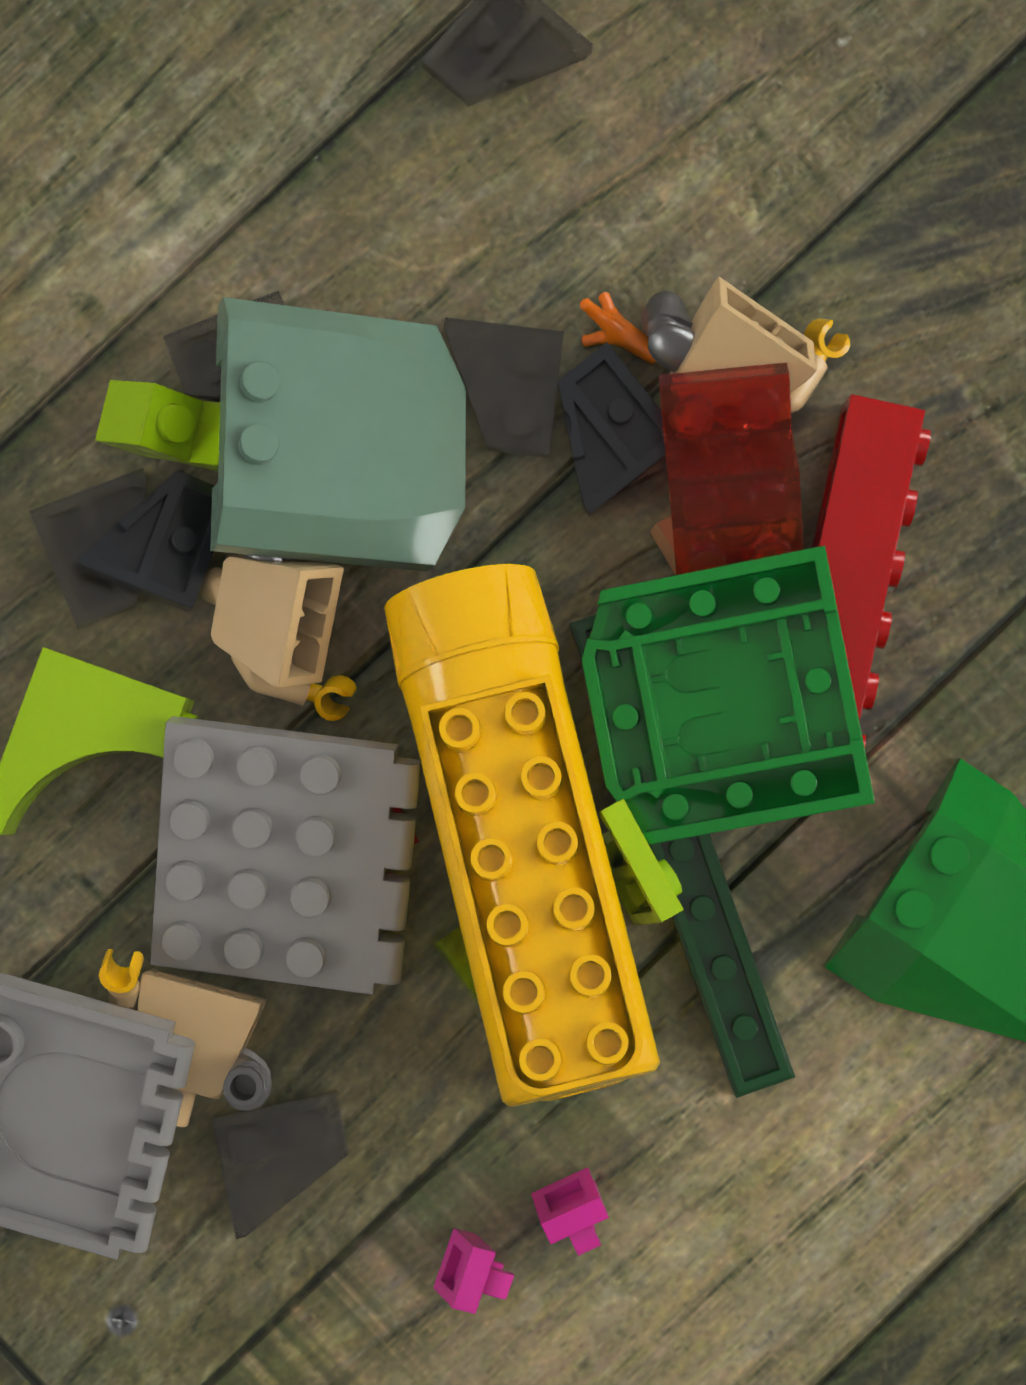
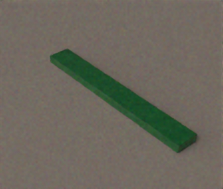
(719, 957)

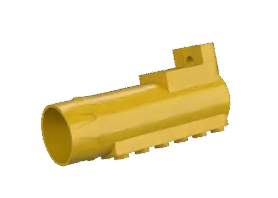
(520, 834)

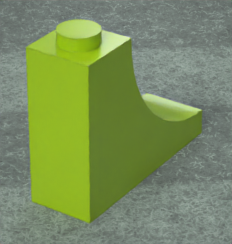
(74, 716)

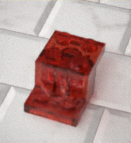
(731, 465)

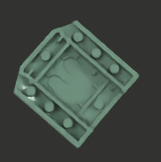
(336, 437)

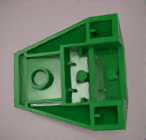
(952, 914)

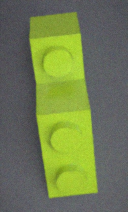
(160, 424)

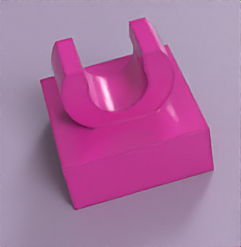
(571, 1210)
(469, 1271)

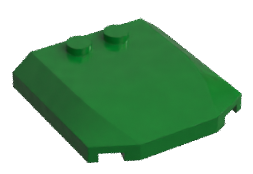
(726, 697)

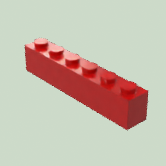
(861, 523)

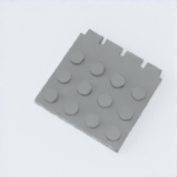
(283, 855)
(85, 1116)

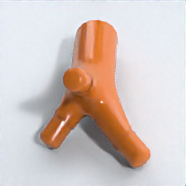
(615, 329)

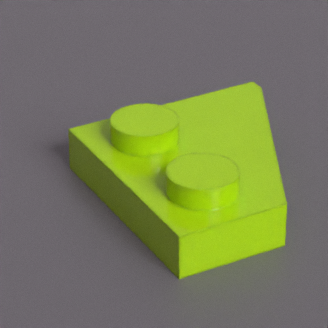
(642, 883)

